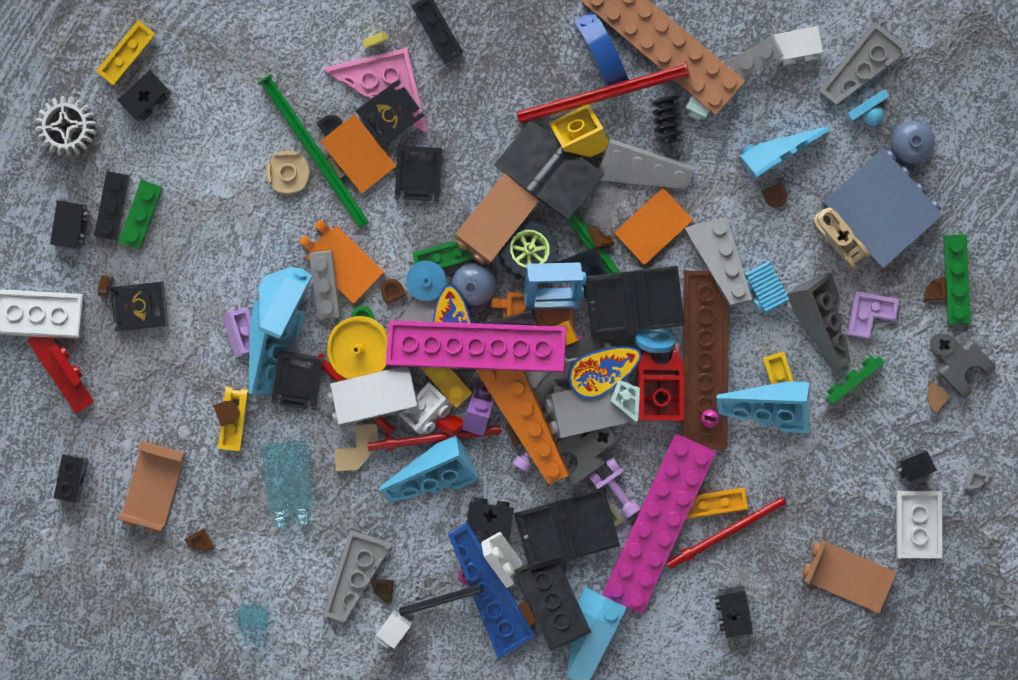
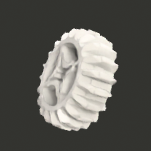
(64, 115)

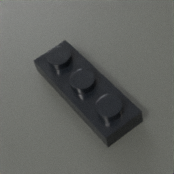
(437, 30)
(111, 205)

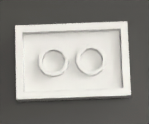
(918, 524)

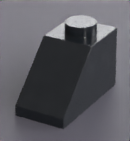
(915, 465)

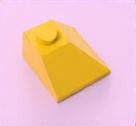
(580, 132)

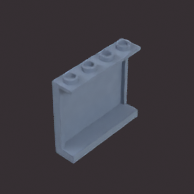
(884, 207)

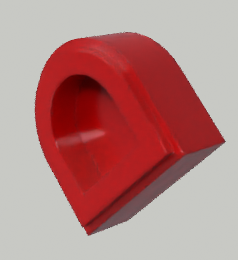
(450, 425)

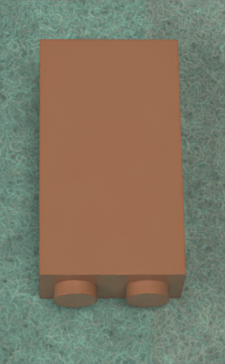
(495, 219)
(152, 487)
(848, 575)

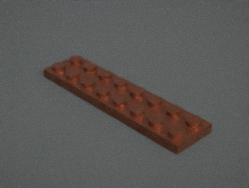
(704, 358)

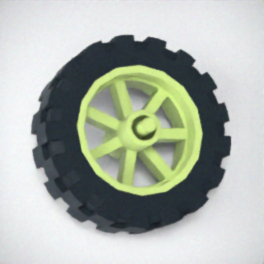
(533, 230)

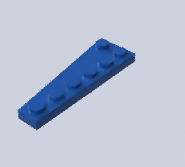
(496, 605)

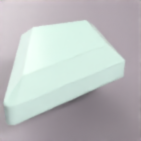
(627, 398)

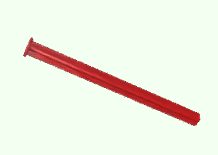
(604, 93)

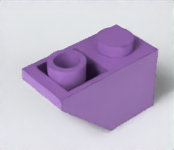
(478, 410)

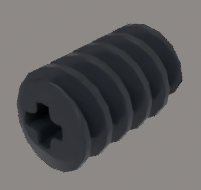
(666, 119)

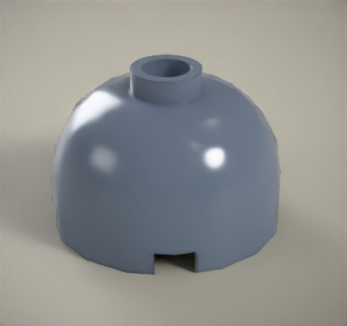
(912, 142)
(475, 283)

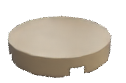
(288, 172)

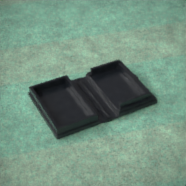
(546, 170)
(634, 301)
(567, 529)

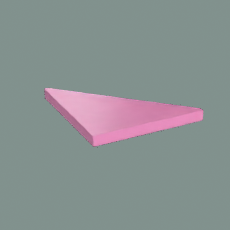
(376, 73)

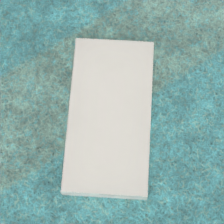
(40, 314)

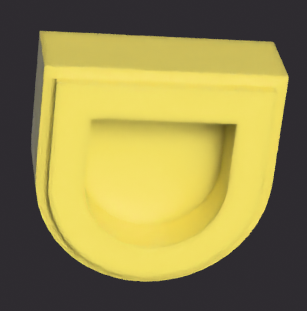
(375, 39)

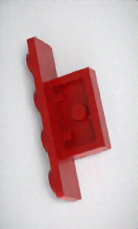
(63, 374)

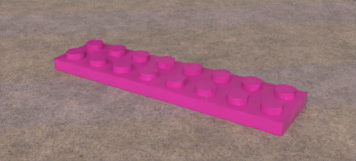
(476, 346)
(658, 523)

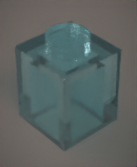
(251, 615)

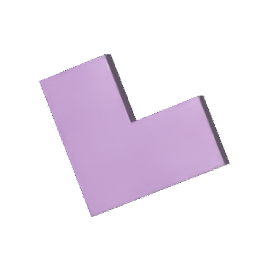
(867, 307)

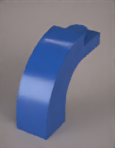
(601, 49)

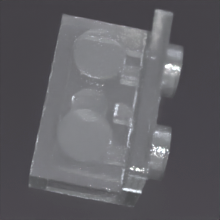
(605, 206)

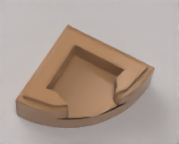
(936, 397)

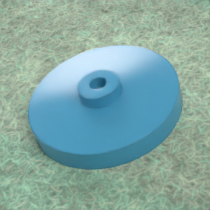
(425, 280)
(655, 340)

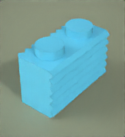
(766, 288)

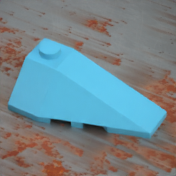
(769, 154)
(280, 298)
(265, 350)
(774, 404)
(438, 468)
(602, 618)

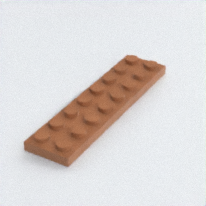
(669, 46)

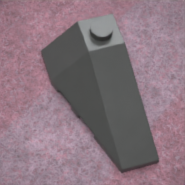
(817, 311)

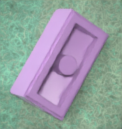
(238, 330)

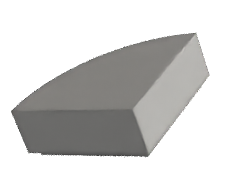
(976, 479)

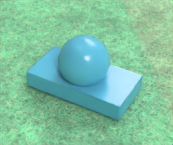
(870, 111)

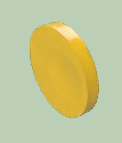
(358, 347)

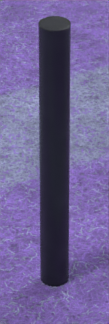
(439, 600)

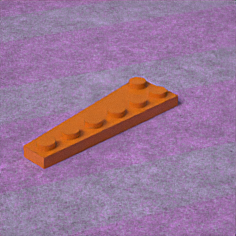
(522, 410)

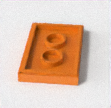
(358, 153)
(653, 226)

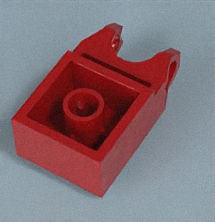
(662, 379)

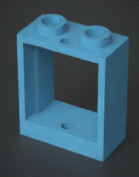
(553, 297)

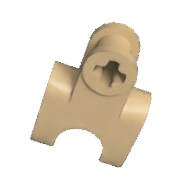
(848, 244)

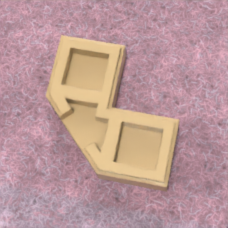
(355, 457)

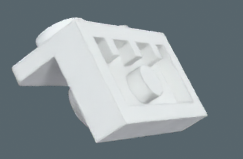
(432, 408)
(501, 558)

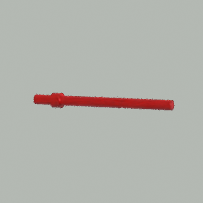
(391, 443)
(688, 553)

